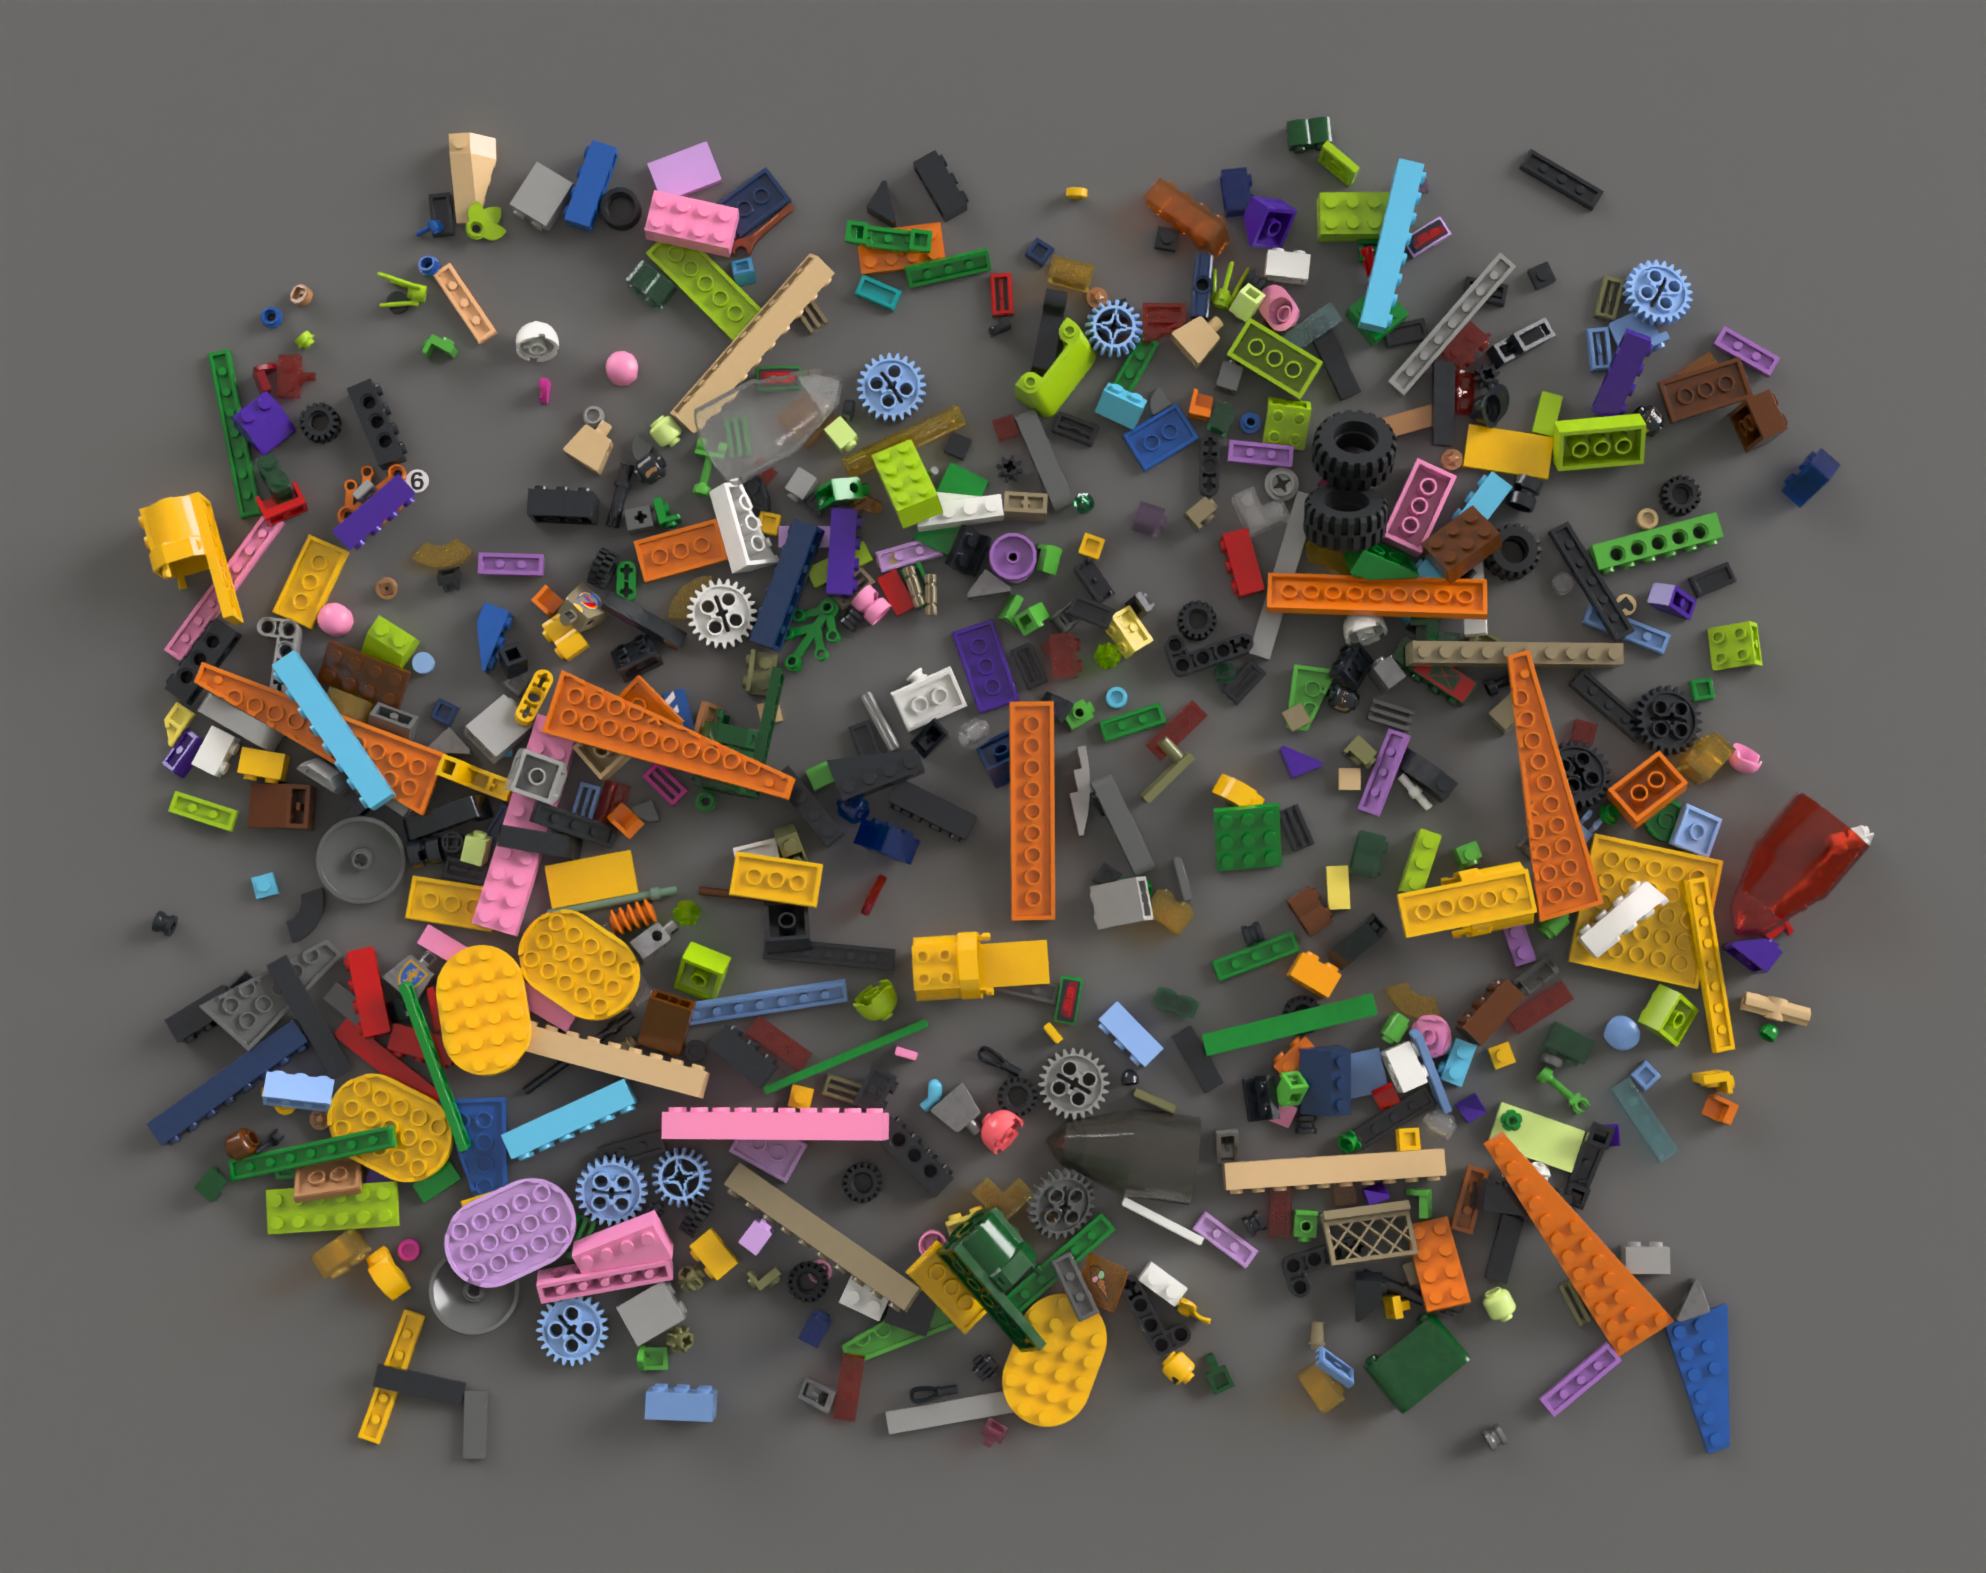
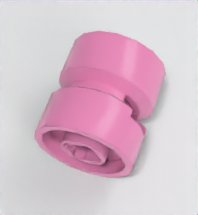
(869, 603)
(929, 1238)

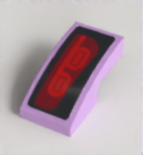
(1428, 236)

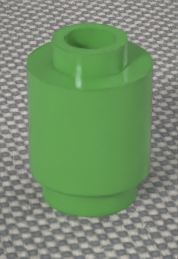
(1553, 927)
(1394, 1028)

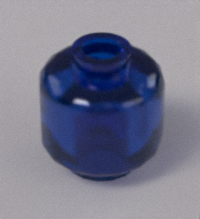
(853, 811)

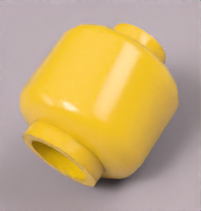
(1178, 1368)

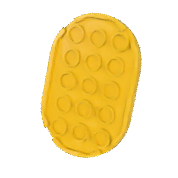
(579, 965)
(483, 1010)
(418, 1120)
(1056, 1381)

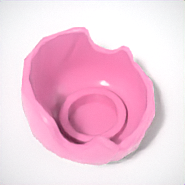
(622, 368)
(335, 619)
(1744, 759)

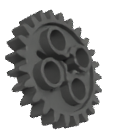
(1060, 1203)

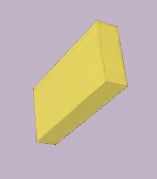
(1337, 887)

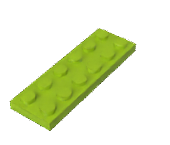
(706, 286)
(370, 1209)

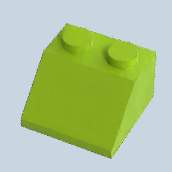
(389, 643)
(702, 971)
(1668, 1015)

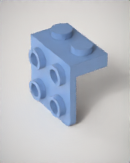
(1633, 323)

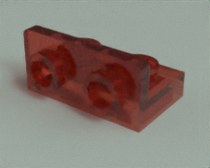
(1465, 345)
(1064, 655)

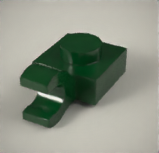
(1218, 1376)

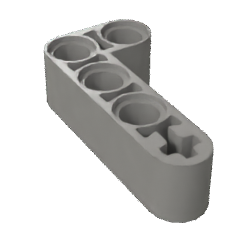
(282, 641)
(240, 722)

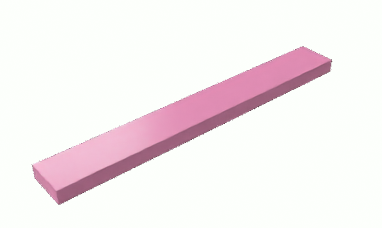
(208, 607)
(446, 947)

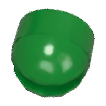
(1768, 1032)

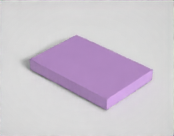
(685, 171)
(771, 1156)

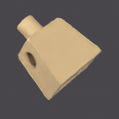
(1197, 338)
(591, 447)

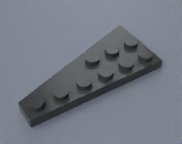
(258, 1003)

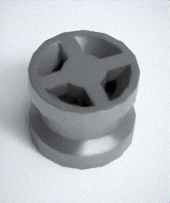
(1494, 1437)

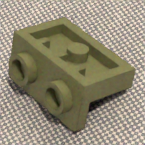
(759, 672)

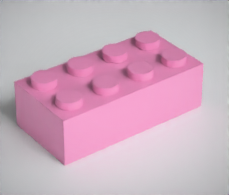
(691, 223)
(1418, 507)

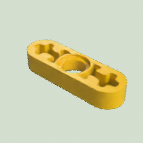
(535, 706)

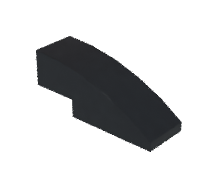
(1520, 343)

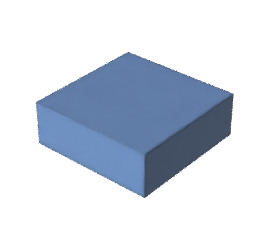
(1645, 1075)

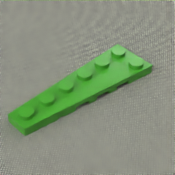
(886, 1337)

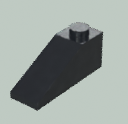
(1427, 775)

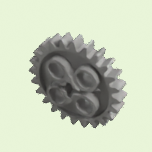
(1063, 1101)

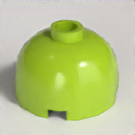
(877, 1002)

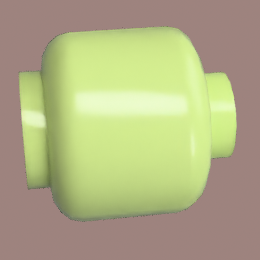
(665, 431)
(1499, 1304)

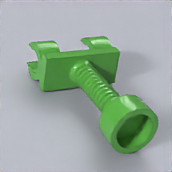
(702, 489)
(1546, 1076)

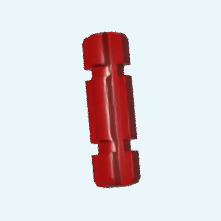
(1367, 253)

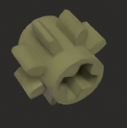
(691, 1278)
(679, 1339)

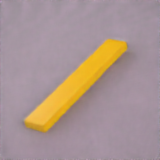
(398, 1356)

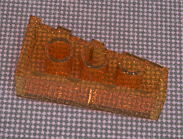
(1188, 216)

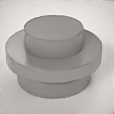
(593, 415)

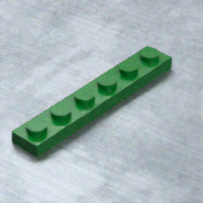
(1078, 1245)

